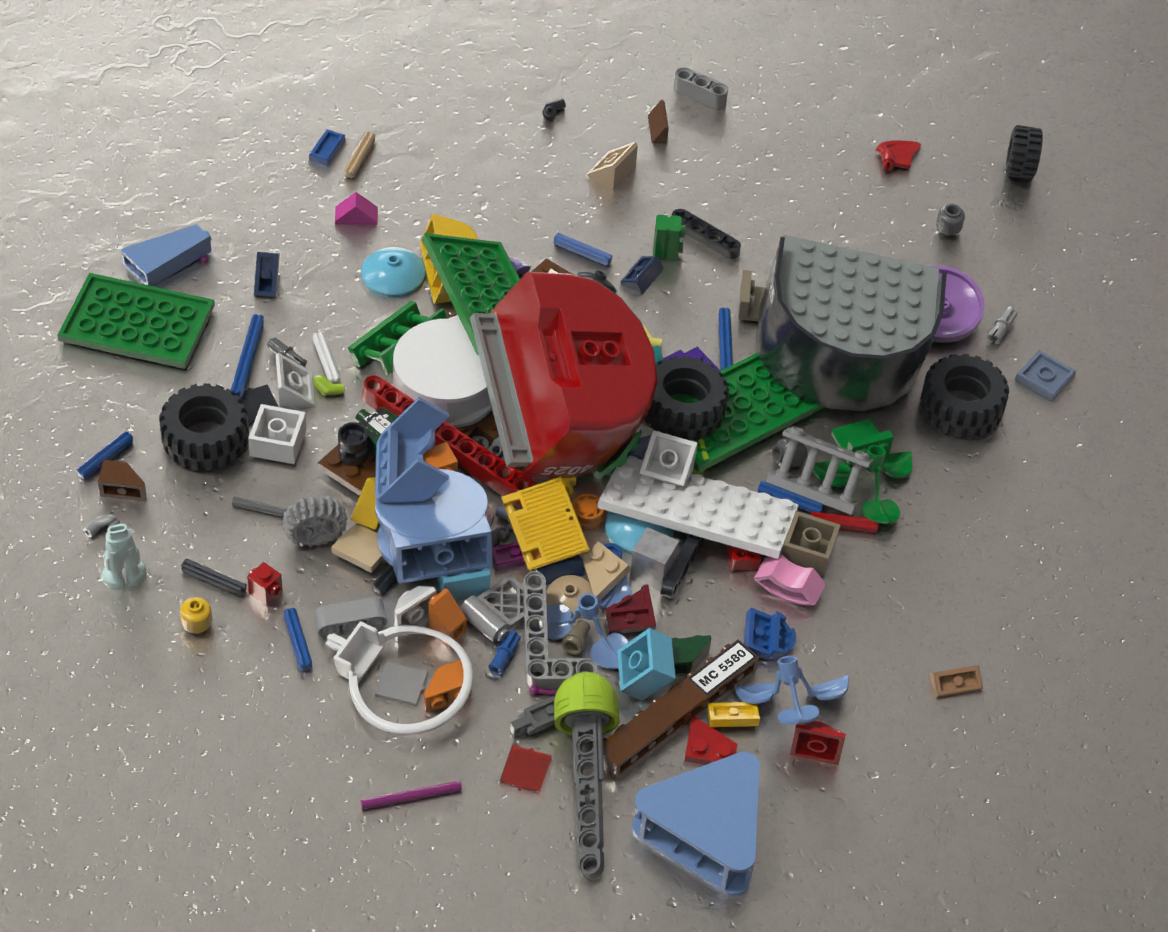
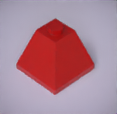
(817, 742)

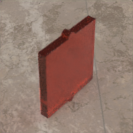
(525, 769)

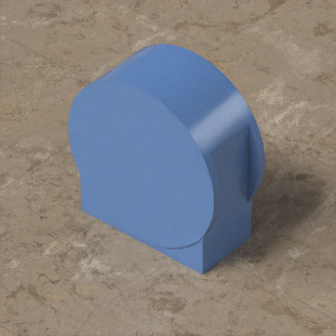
(439, 534)

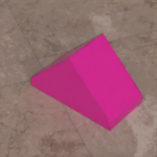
(356, 211)

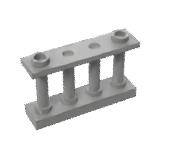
(803, 486)

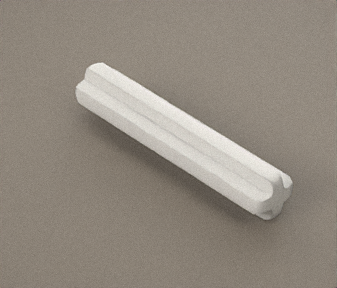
(326, 358)

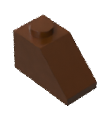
(120, 481)

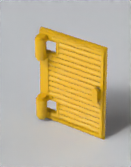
(545, 523)

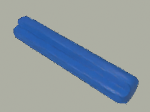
(582, 249)
(106, 453)
(803, 502)
(298, 639)

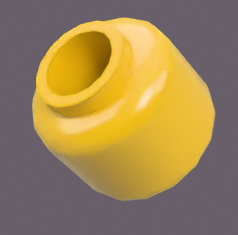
(196, 615)

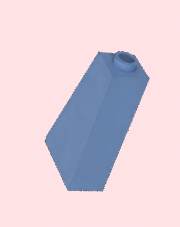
(167, 254)

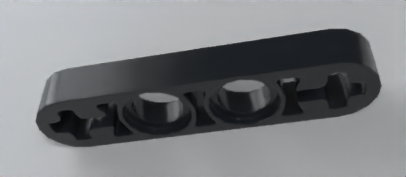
(725, 246)
(681, 566)

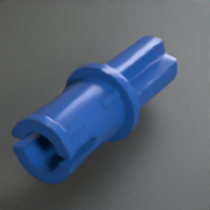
(504, 653)

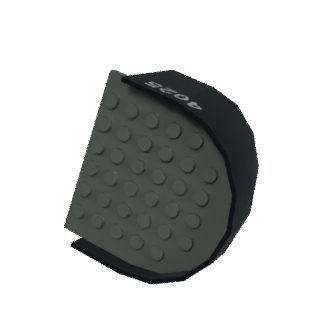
(847, 323)

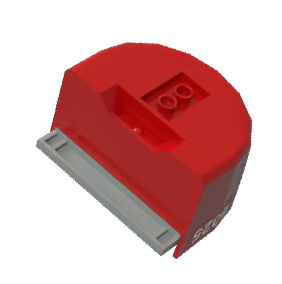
(564, 374)

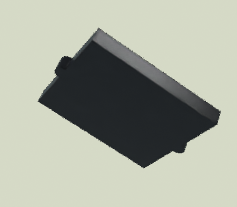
(254, 398)

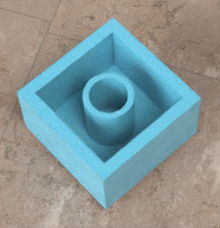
(646, 664)

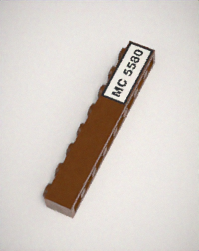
(675, 709)

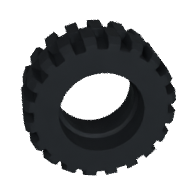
(968, 375)
(693, 379)
(200, 405)

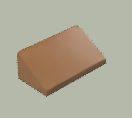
(956, 681)

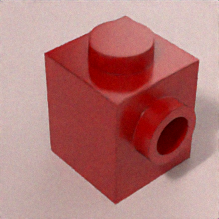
(264, 583)

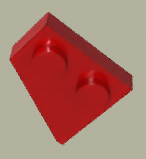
(707, 744)

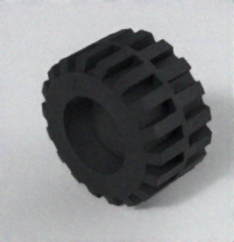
(1024, 152)

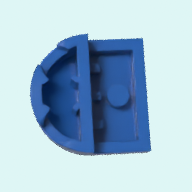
(768, 634)

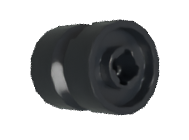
(353, 443)

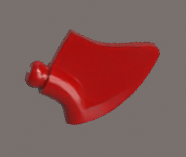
(897, 153)

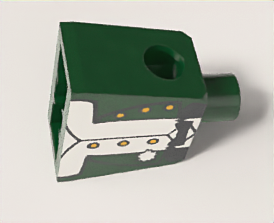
(375, 425)

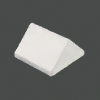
(294, 384)
(669, 458)

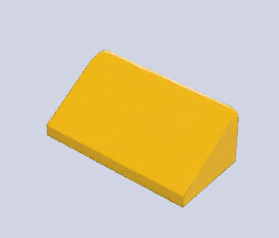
(365, 508)

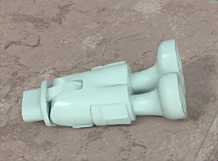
(120, 554)

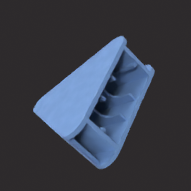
(705, 820)

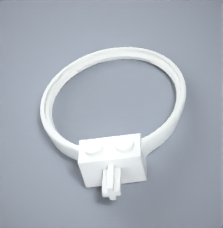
(361, 651)

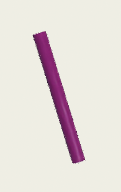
(410, 795)

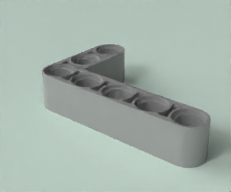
(539, 640)

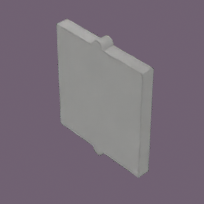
(401, 683)

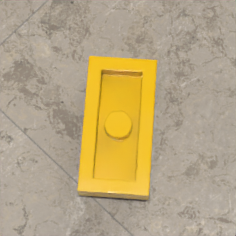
(733, 714)

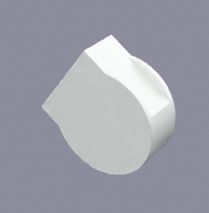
(442, 368)

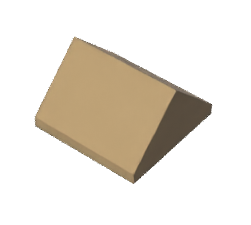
(615, 165)

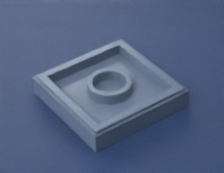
(1045, 375)

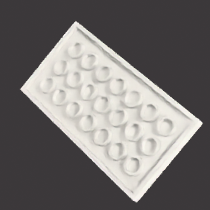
(701, 508)

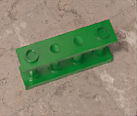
(387, 335)

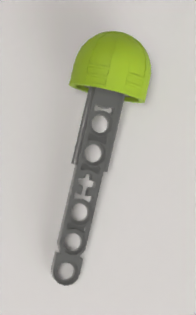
(588, 709)

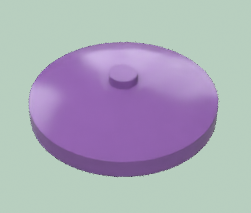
(962, 306)

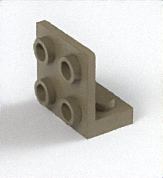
(749, 298)

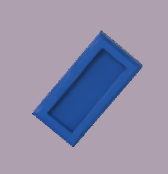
(327, 147)

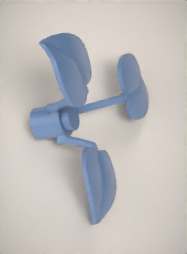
(604, 651)
(789, 673)

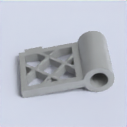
(489, 617)

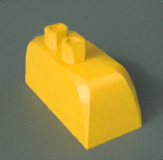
(442, 226)

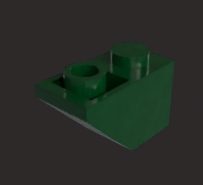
(689, 653)

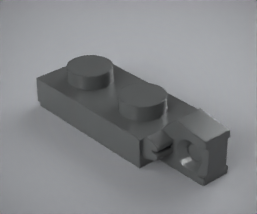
(534, 718)

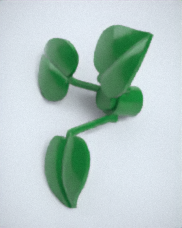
(894, 465)

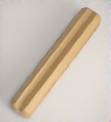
(359, 155)

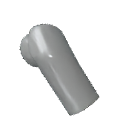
(99, 522)

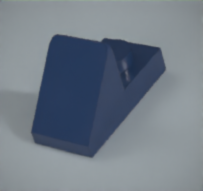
(267, 274)

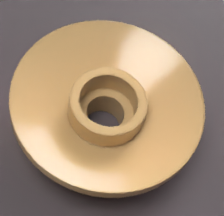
(558, 589)

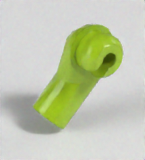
(326, 388)

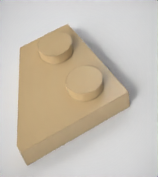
(604, 569)

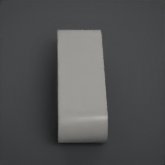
(700, 88)
(345, 616)

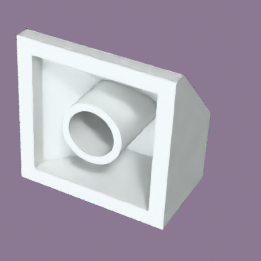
(413, 608)

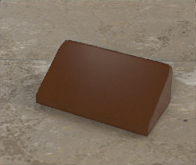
(658, 123)

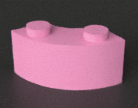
(790, 581)

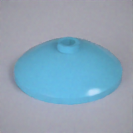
(393, 272)
(627, 530)

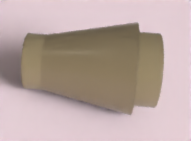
(576, 638)

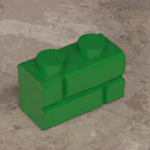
(667, 237)

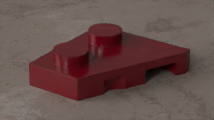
(631, 614)

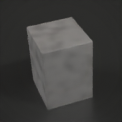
(653, 558)

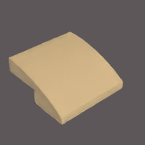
(359, 547)

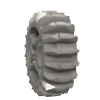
(315, 521)

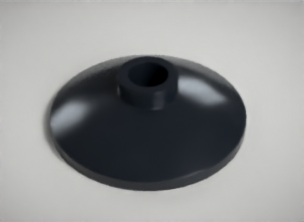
(600, 277)

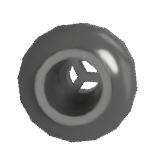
(950, 219)
(779, 450)

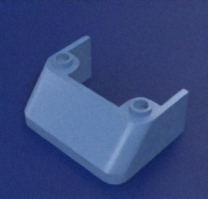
(400, 451)

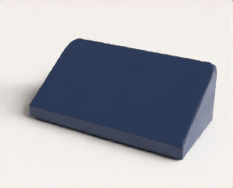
(642, 274)
(569, 566)

